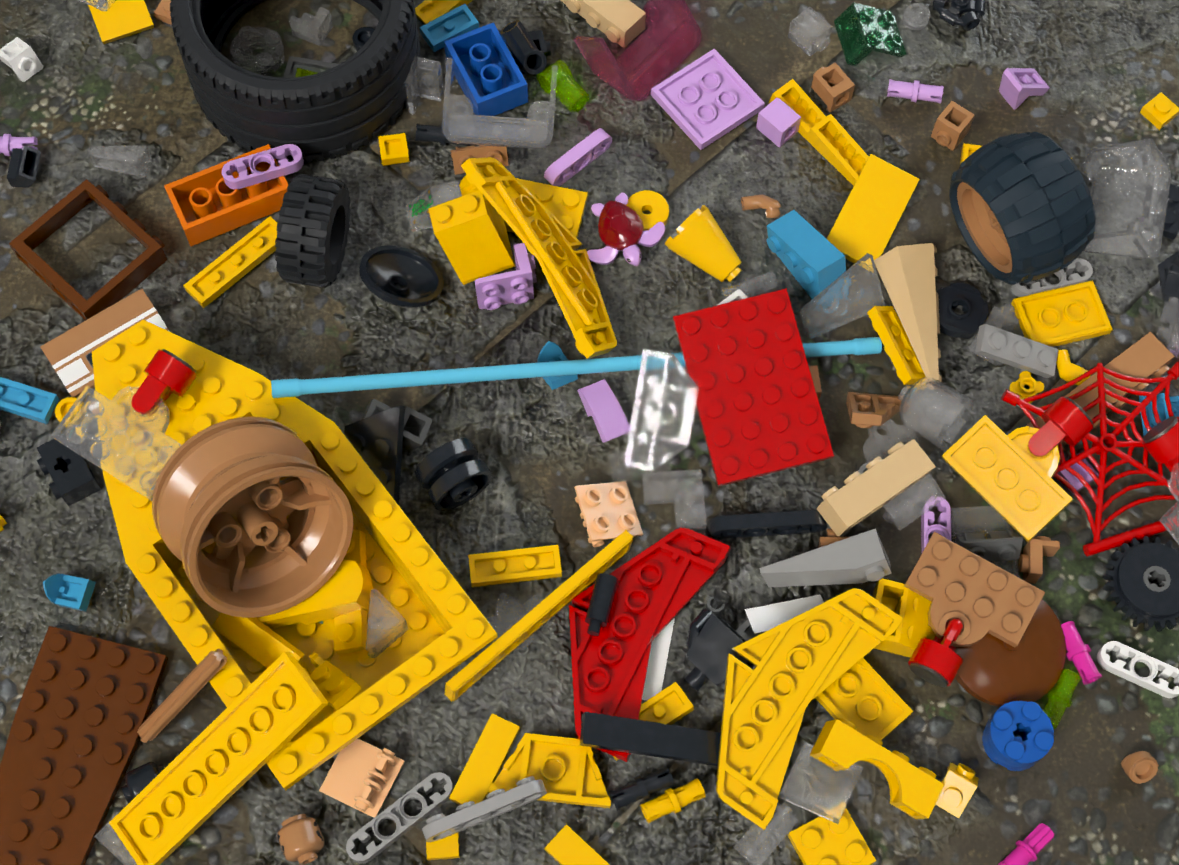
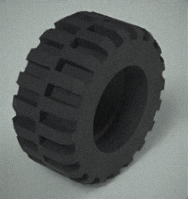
(312, 230)

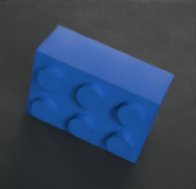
(487, 71)

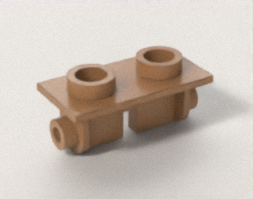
(462, 154)

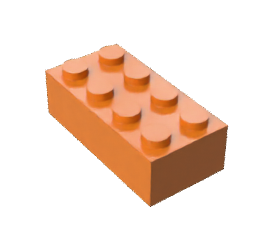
(211, 208)

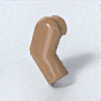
(762, 202)

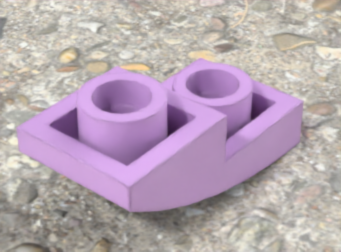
(605, 409)

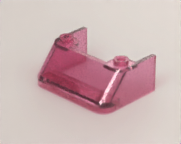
(652, 56)

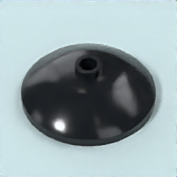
(401, 276)

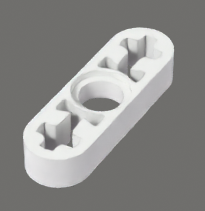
(1123, 652)

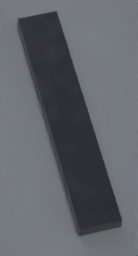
(650, 738)

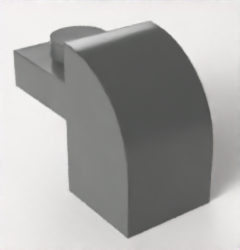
(415, 424)

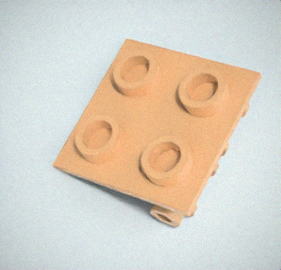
(607, 511)
(362, 776)

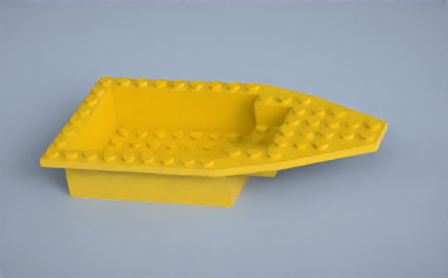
(402, 565)

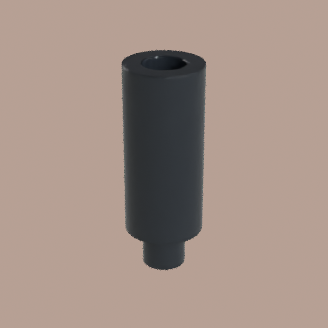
(601, 603)

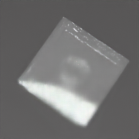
(819, 787)

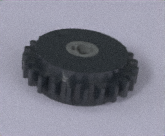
(1145, 583)

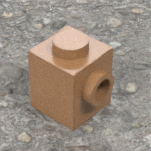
(952, 125)

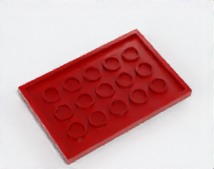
(753, 387)

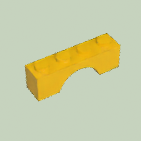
(911, 788)

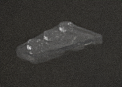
(844, 299)

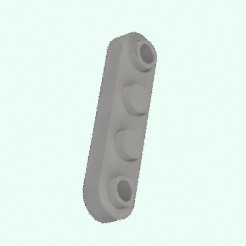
(471, 814)

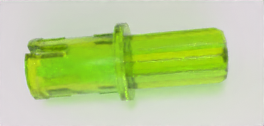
(1061, 696)

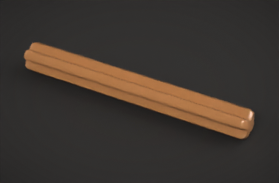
(182, 695)

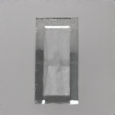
(384, 624)

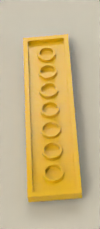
(219, 761)

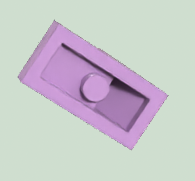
(1021, 83)

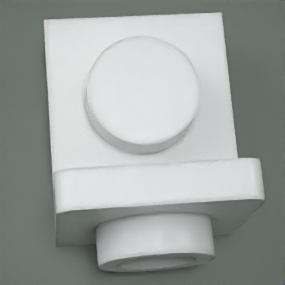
(21, 59)

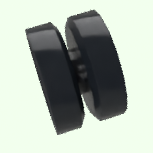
(453, 474)

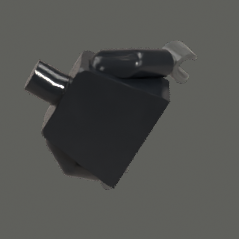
(709, 644)

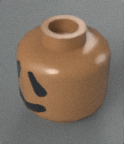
(300, 839)

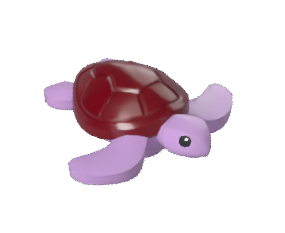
(622, 230)

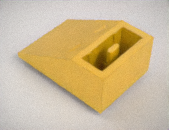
(914, 612)

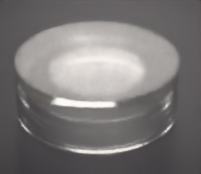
(916, 16)

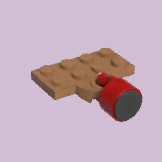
(966, 603)

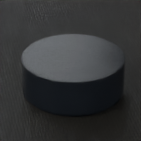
(361, 36)

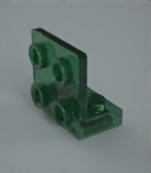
(868, 30)

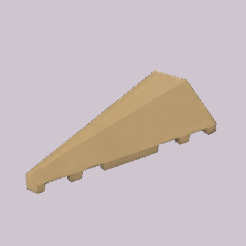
(911, 285)

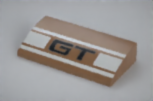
(72, 351)

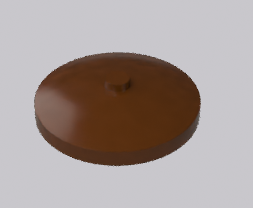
(1005, 674)

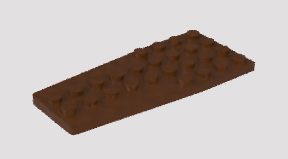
(72, 745)

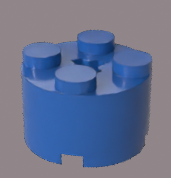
(1018, 752)

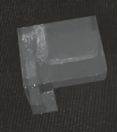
(312, 28)

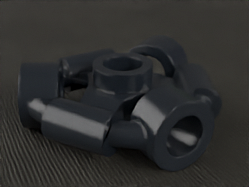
(968, 21)

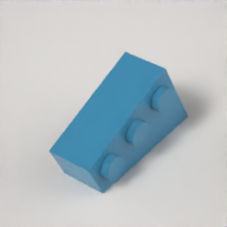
(805, 252)

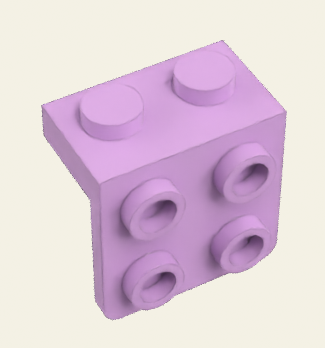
(510, 286)

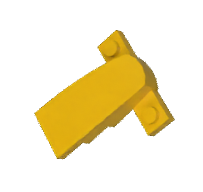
(341, 597)

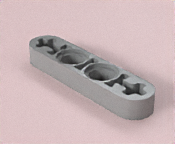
(403, 821)

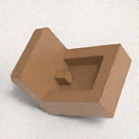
(1032, 558)

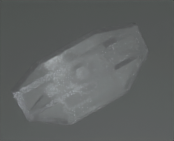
(661, 411)

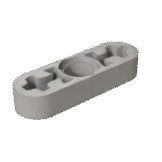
(1042, 285)

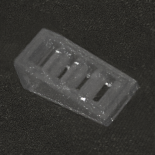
(124, 159)

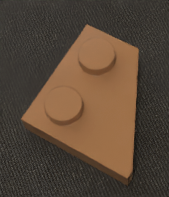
(871, 409)

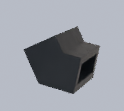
(23, 167)

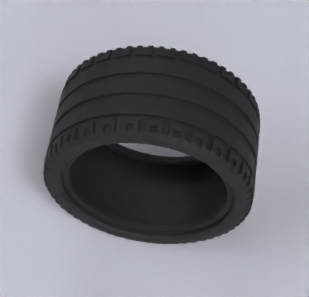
(316, 112)

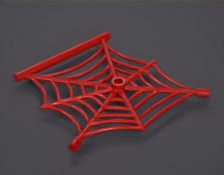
(1111, 443)

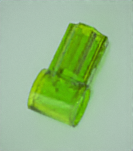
(568, 90)

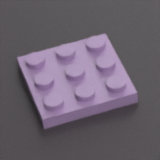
(707, 99)

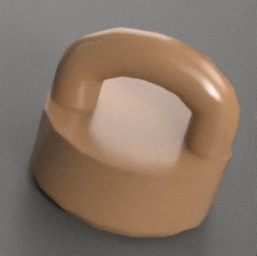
(1140, 766)

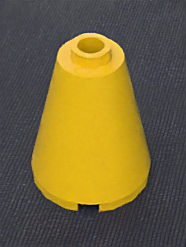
(705, 246)

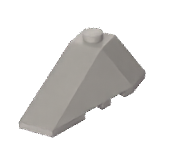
(842, 562)

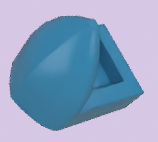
(550, 353)
(69, 591)

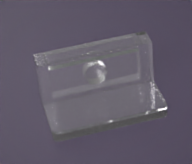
(423, 81)

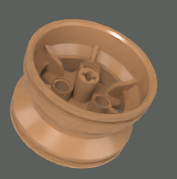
(229, 493)

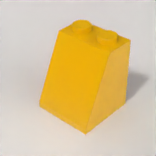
(472, 236)

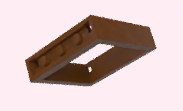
(118, 286)

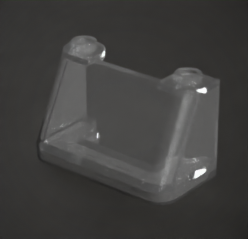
(1128, 198)

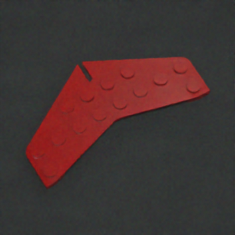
(650, 592)

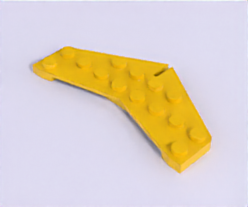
(555, 249)
(768, 702)

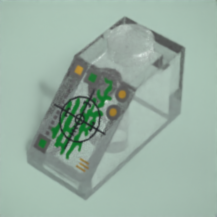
(418, 208)

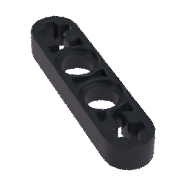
(767, 524)

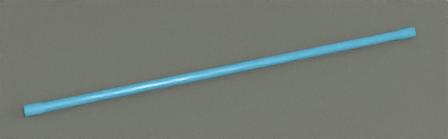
(298, 387)

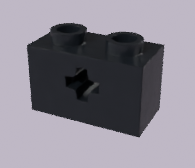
(69, 485)

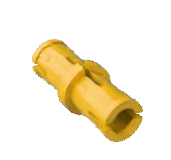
(672, 800)

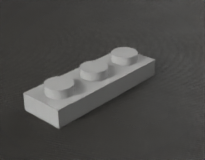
(1016, 351)

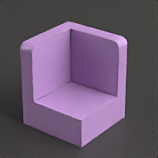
(778, 122)

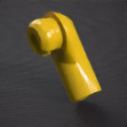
(1068, 370)

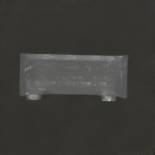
(463, 127)

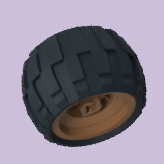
(1022, 207)

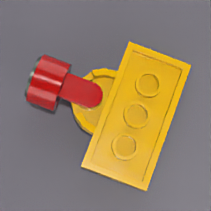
(1018, 468)

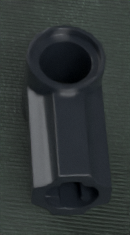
(522, 47)

